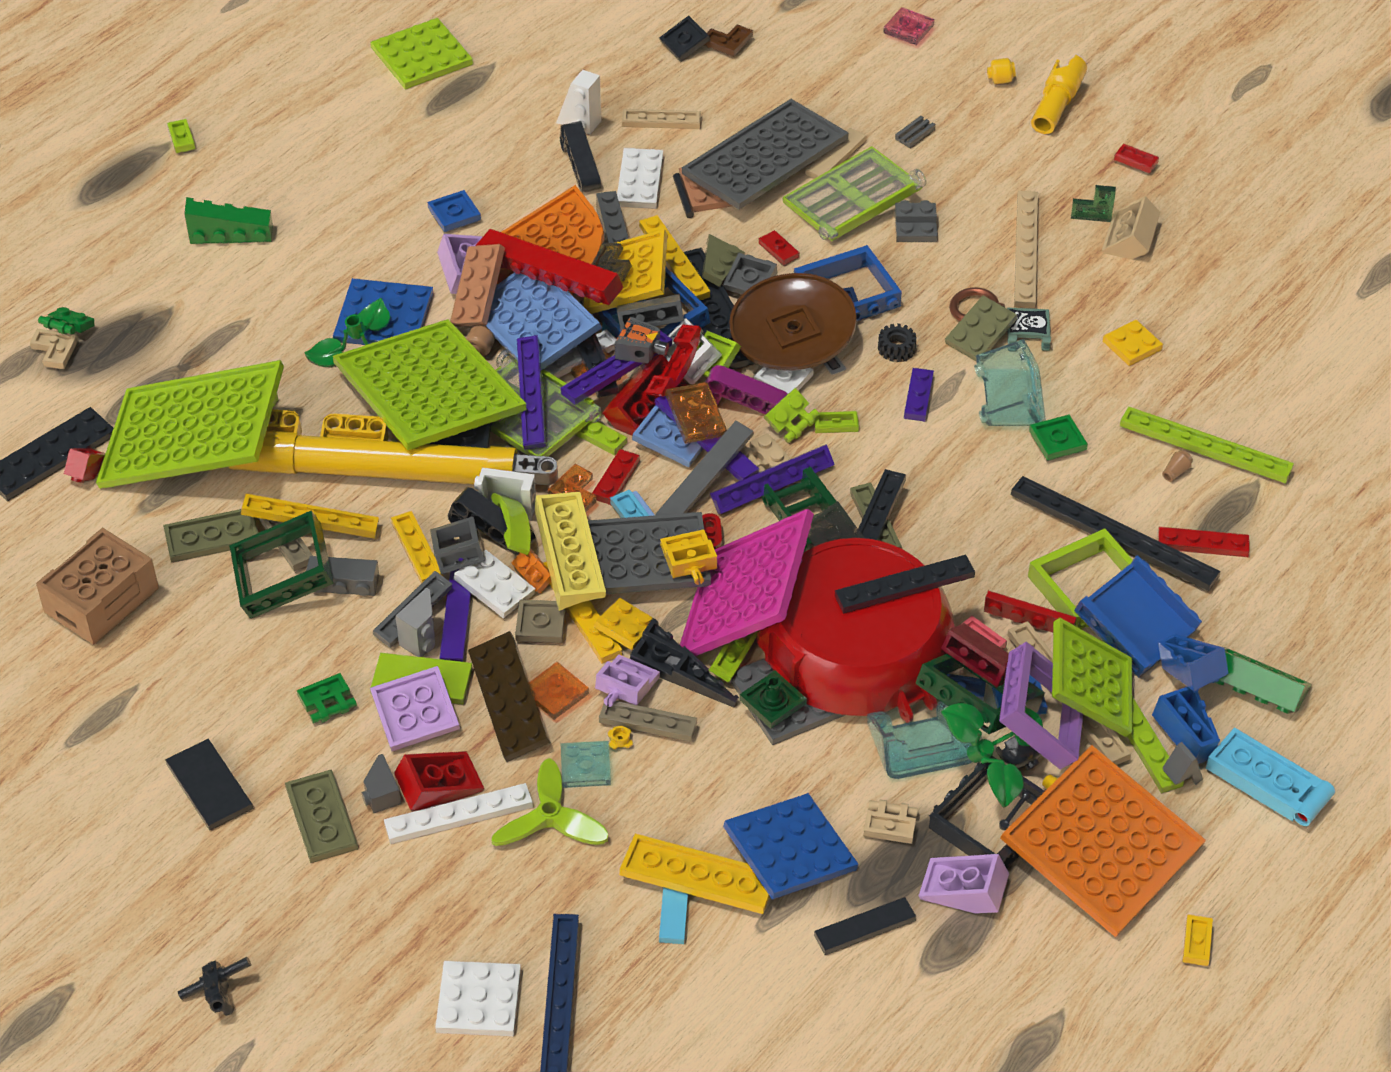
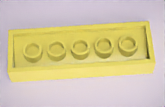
(569, 549)

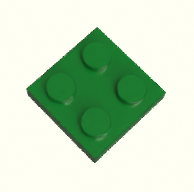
(1058, 437)

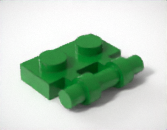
(67, 321)
(323, 693)

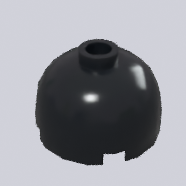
(1018, 755)

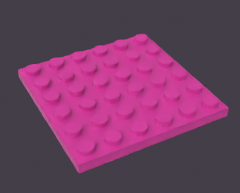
(749, 585)

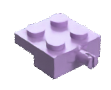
(625, 680)

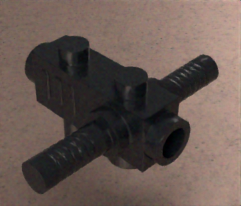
(215, 984)

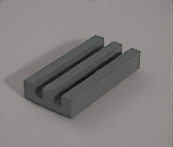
(912, 130)

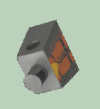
(639, 342)

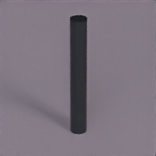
(683, 195)

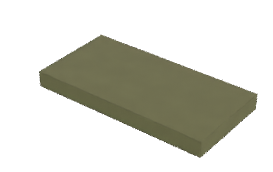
(207, 534)
(321, 816)

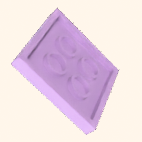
(414, 708)

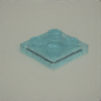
(585, 764)

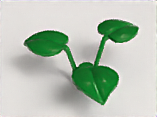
(372, 317)
(964, 724)

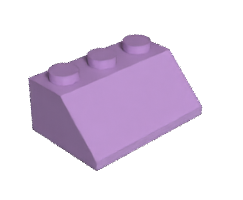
(452, 256)

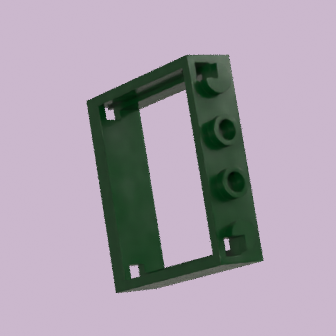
(291, 588)
(934, 681)

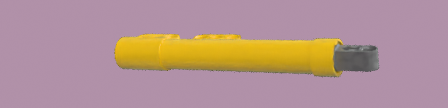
(372, 455)

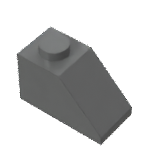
(380, 787)

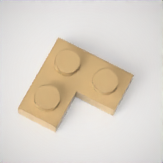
(58, 347)

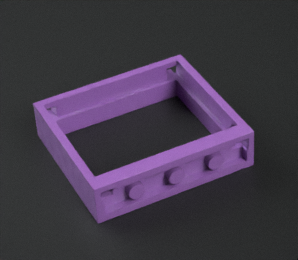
(1021, 663)

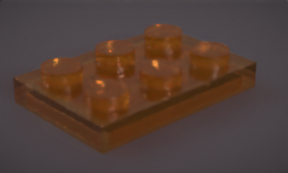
(695, 412)

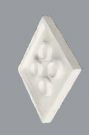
(478, 998)

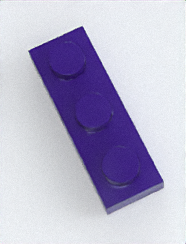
(918, 394)

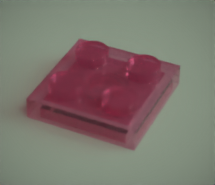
(908, 26)

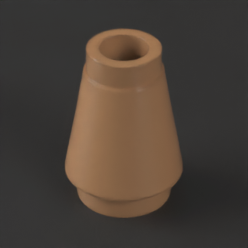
(1177, 465)

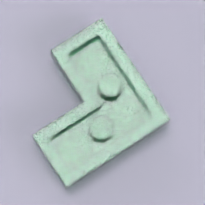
(1097, 209)

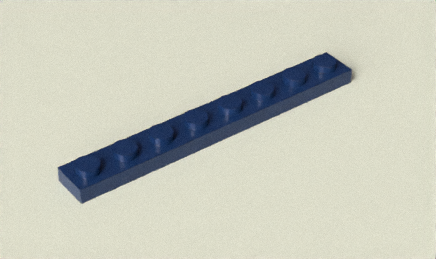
(560, 993)

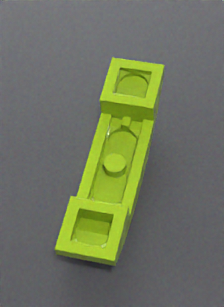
(518, 532)

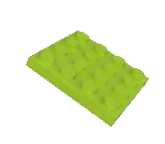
(421, 53)
(1092, 677)

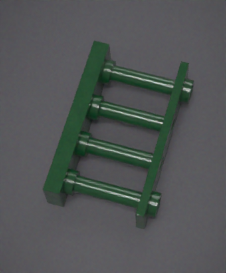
(810, 483)

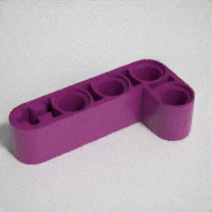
(743, 389)

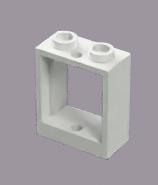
(703, 359)

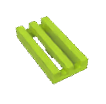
(837, 422)

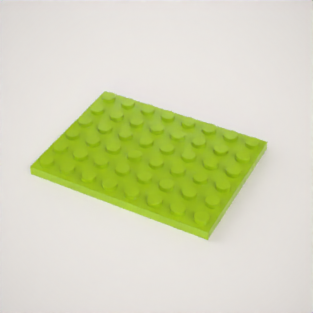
(429, 384)
(191, 424)

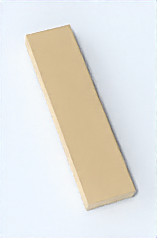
(661, 118)
(836, 155)

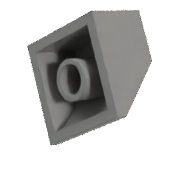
(416, 625)

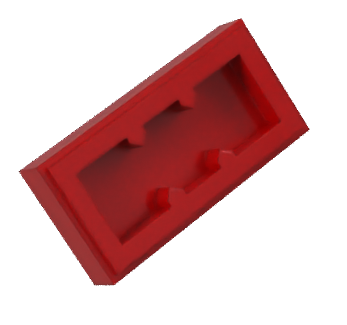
(1136, 158)
(779, 247)

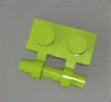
(786, 410)

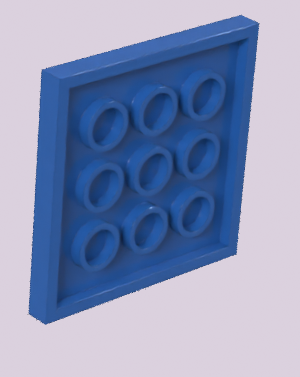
(405, 303)
(790, 845)

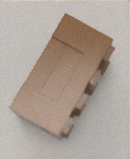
(98, 586)

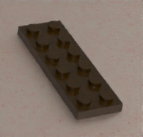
(508, 696)

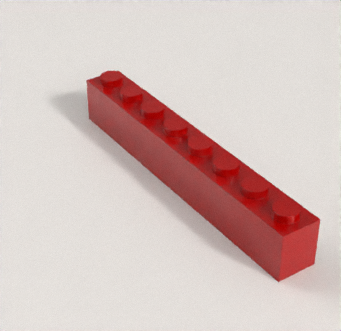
(555, 268)

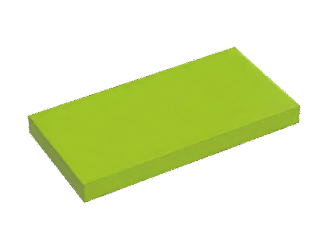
(454, 673)

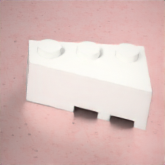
(583, 102)

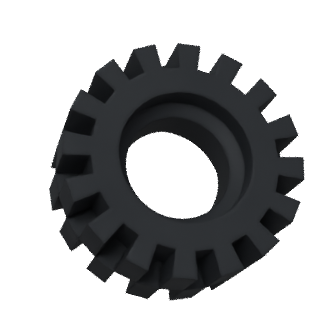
(899, 334)

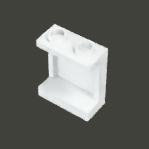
(508, 484)

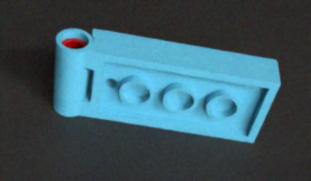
(1270, 777)

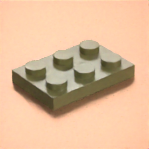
(981, 328)

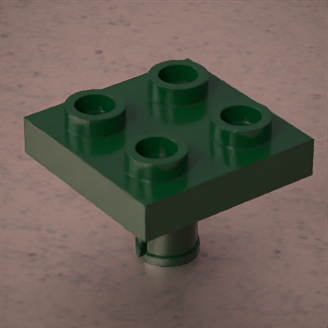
(773, 699)

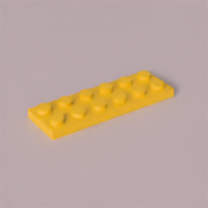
(694, 873)

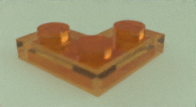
(574, 481)

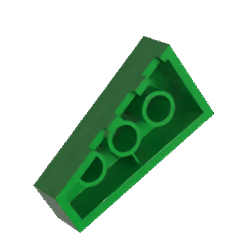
(226, 223)

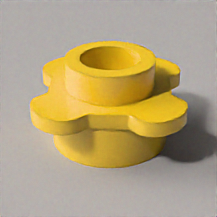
(620, 732)

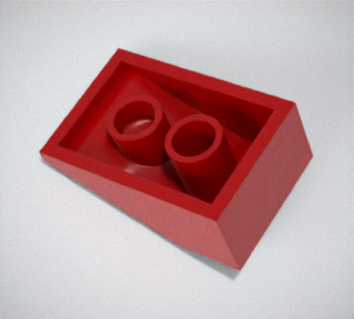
(436, 778)

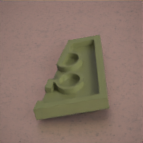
(718, 259)

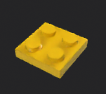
(1132, 342)
(623, 623)

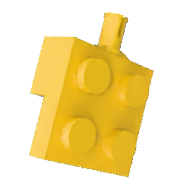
(689, 554)

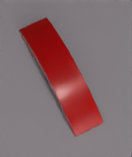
(679, 363)

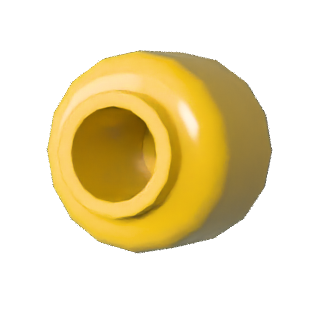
(1001, 71)

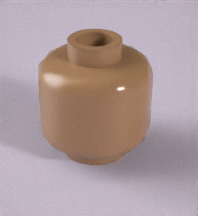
(481, 339)

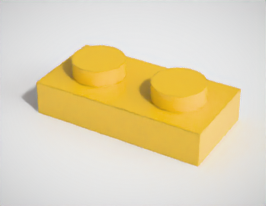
(1197, 940)

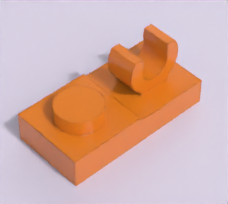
(533, 570)

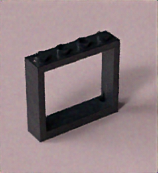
(955, 798)

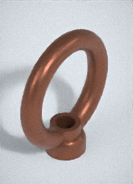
(973, 291)

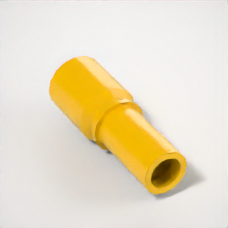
(1058, 92)

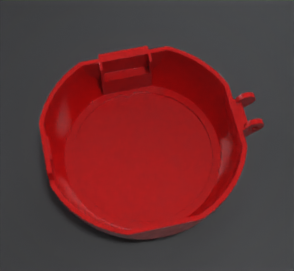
(860, 657)

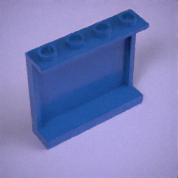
(1137, 613)

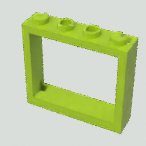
(1066, 556)

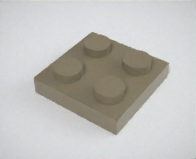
(539, 621)

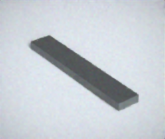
(707, 470)

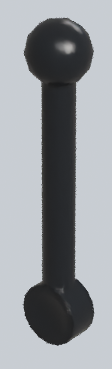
(1004, 824)

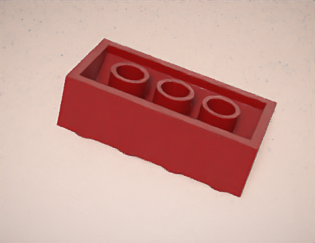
(631, 403)

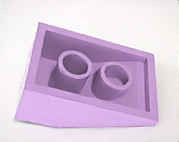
(966, 882)

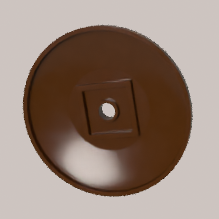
(811, 303)

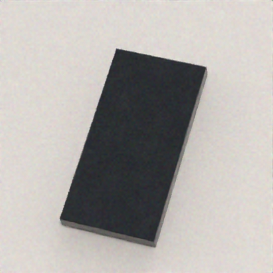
(209, 784)

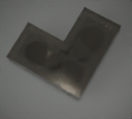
(608, 259)

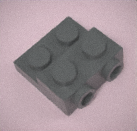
(915, 221)
(747, 272)

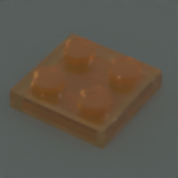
(557, 690)

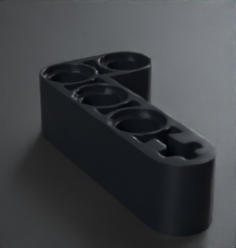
(575, 143)
(486, 514)

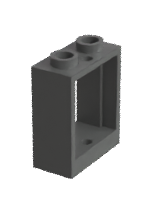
(470, 550)

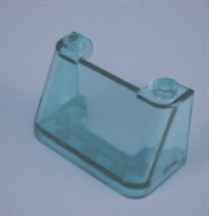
(1011, 386)
(916, 745)

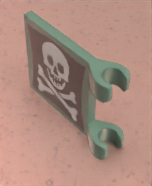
(1031, 324)

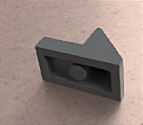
(1182, 765)

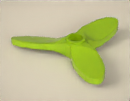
(565, 820)

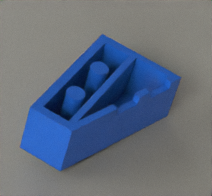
(1192, 661)
(1186, 721)

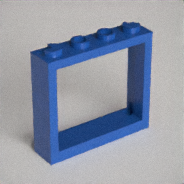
(852, 261)
(698, 311)

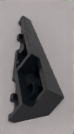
(678, 664)

